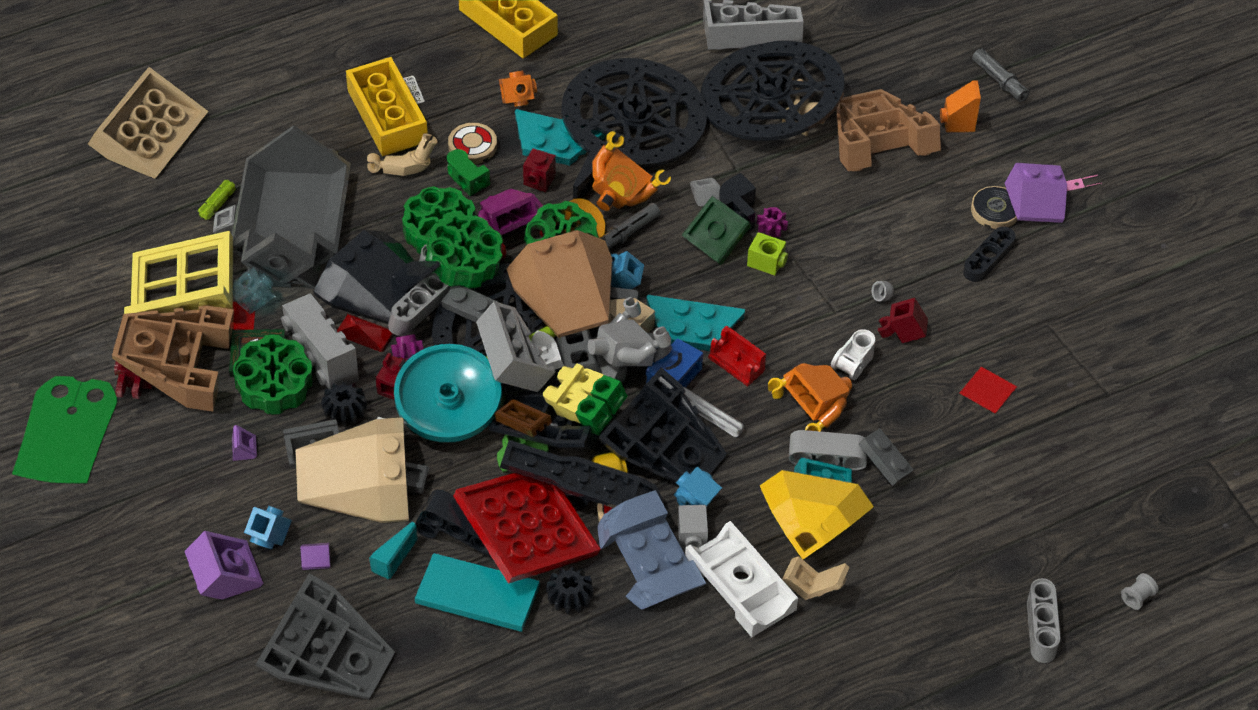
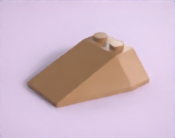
(565, 281)

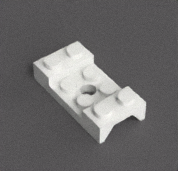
(757, 599)

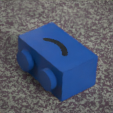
(681, 363)

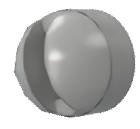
(882, 288)

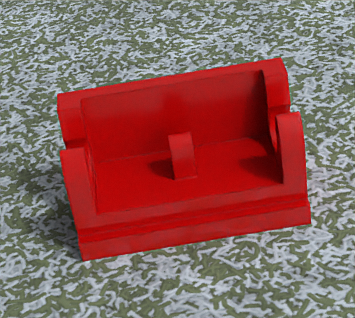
(737, 356)

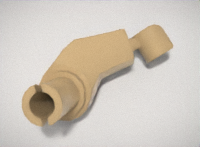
(408, 164)

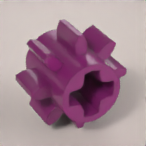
(772, 222)
(406, 346)

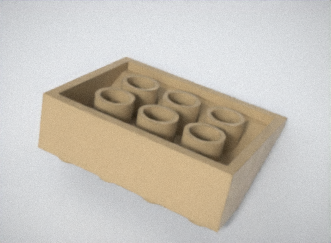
(148, 125)

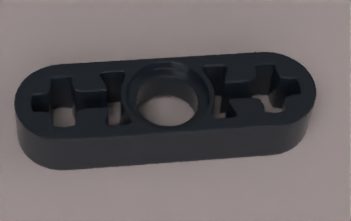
(989, 263)

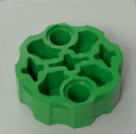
(432, 207)
(544, 221)
(465, 249)
(287, 388)

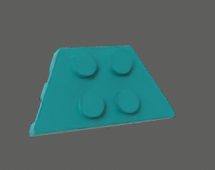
(548, 136)
(693, 321)

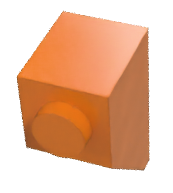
(962, 109)

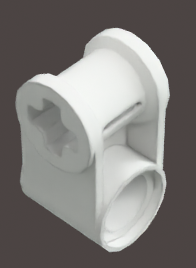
(853, 357)

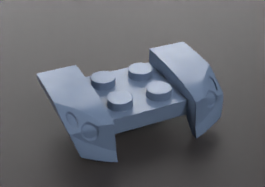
(649, 550)

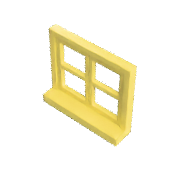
(215, 296)

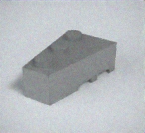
(510, 350)

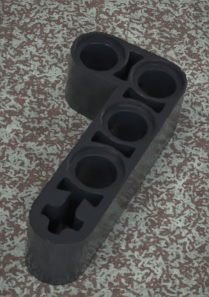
(445, 514)

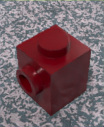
(539, 170)

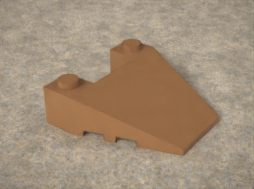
(880, 123)
(168, 348)

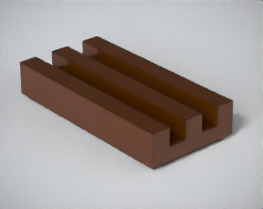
(520, 421)

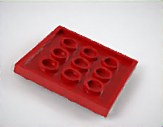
(526, 525)

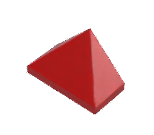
(365, 333)

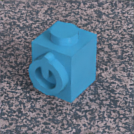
(626, 271)
(696, 488)
(267, 527)

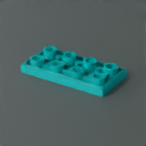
(476, 592)

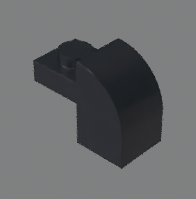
(739, 196)

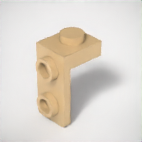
(810, 583)

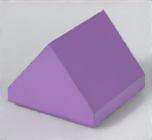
(243, 444)
(315, 556)

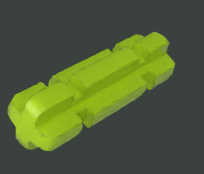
(216, 200)

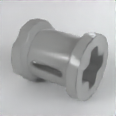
(1139, 591)

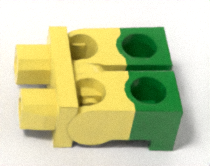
(586, 397)

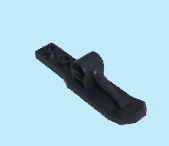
(577, 477)

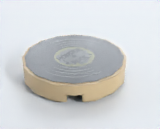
(993, 207)

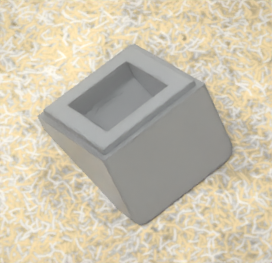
(704, 189)
(224, 220)

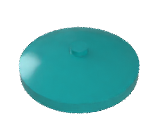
(447, 393)

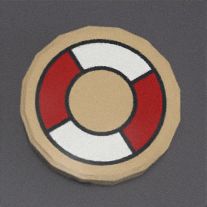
(475, 139)

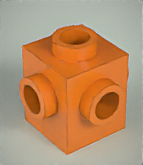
(509, 85)

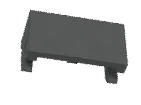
(305, 435)

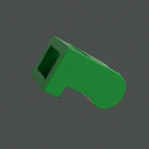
(466, 173)

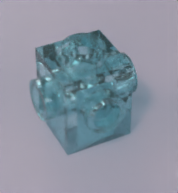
(253, 290)

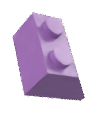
(1037, 192)
(222, 565)

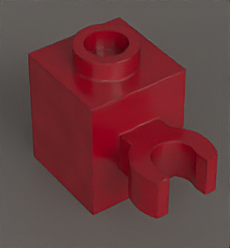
(906, 320)
(387, 375)

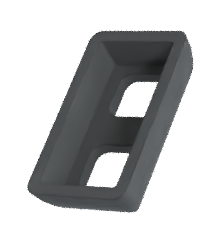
(567, 350)

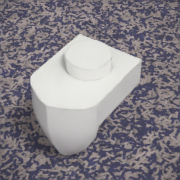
(550, 350)

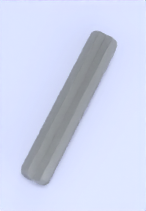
(715, 415)

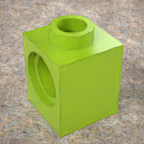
(767, 254)

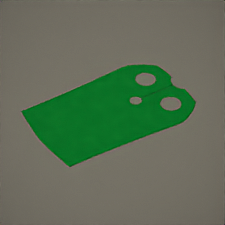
(64, 445)

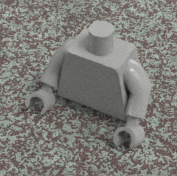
(625, 342)

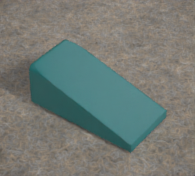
(824, 470)
(392, 553)

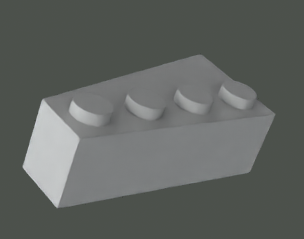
(750, 25)
(321, 341)

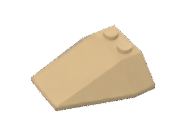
(357, 472)

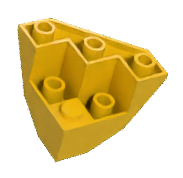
(813, 507)

